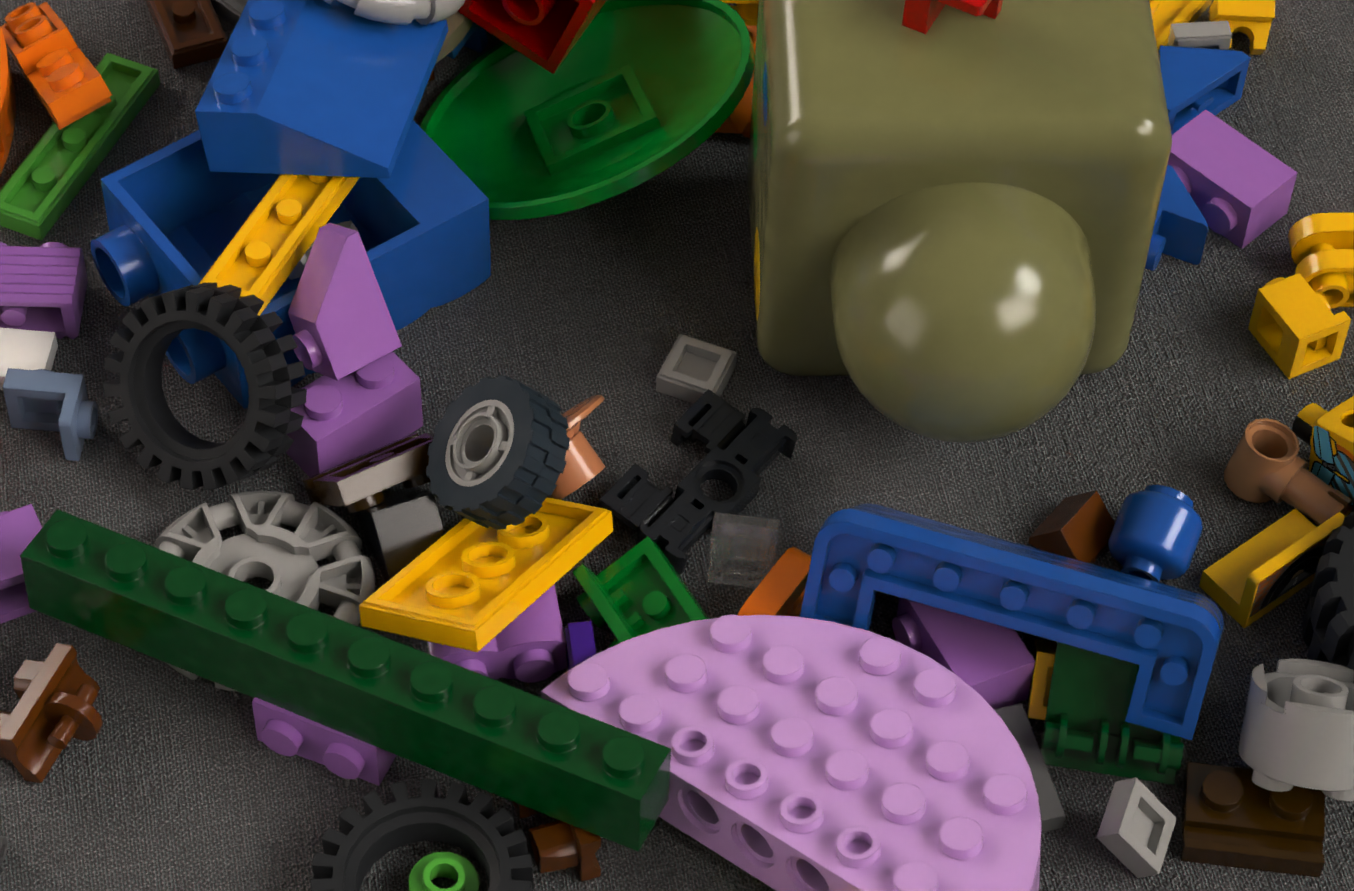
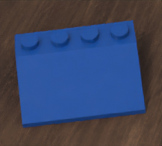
(315, 90)

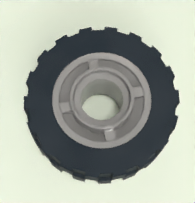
(497, 452)

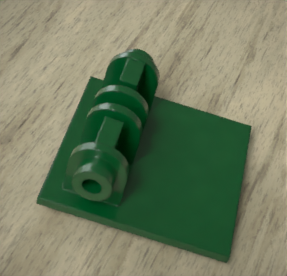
(1088, 724)

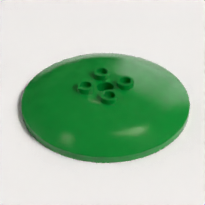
(615, 113)

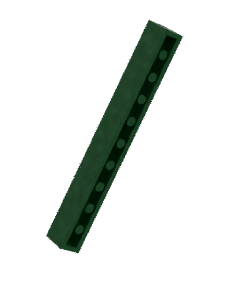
(349, 679)

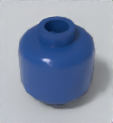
(1155, 533)

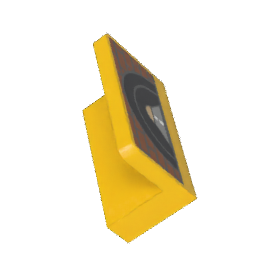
(1268, 566)

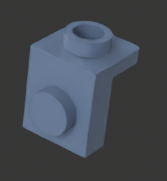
(52, 403)

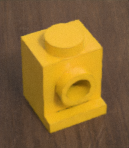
(1297, 325)

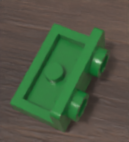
(637, 594)

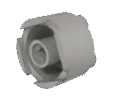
(1301, 728)

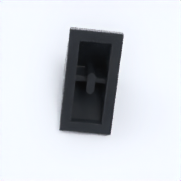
(401, 528)

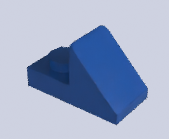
(1179, 225)

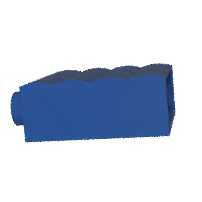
(175, 218)

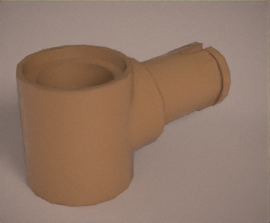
(1268, 468)

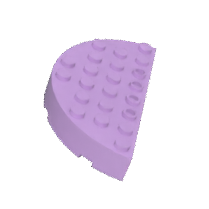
(822, 754)

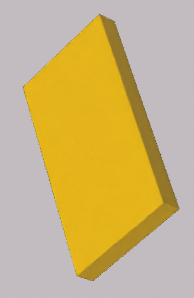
(484, 577)

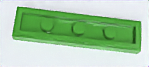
(69, 156)

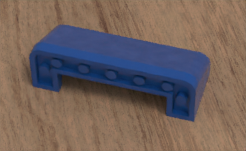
(1026, 590)

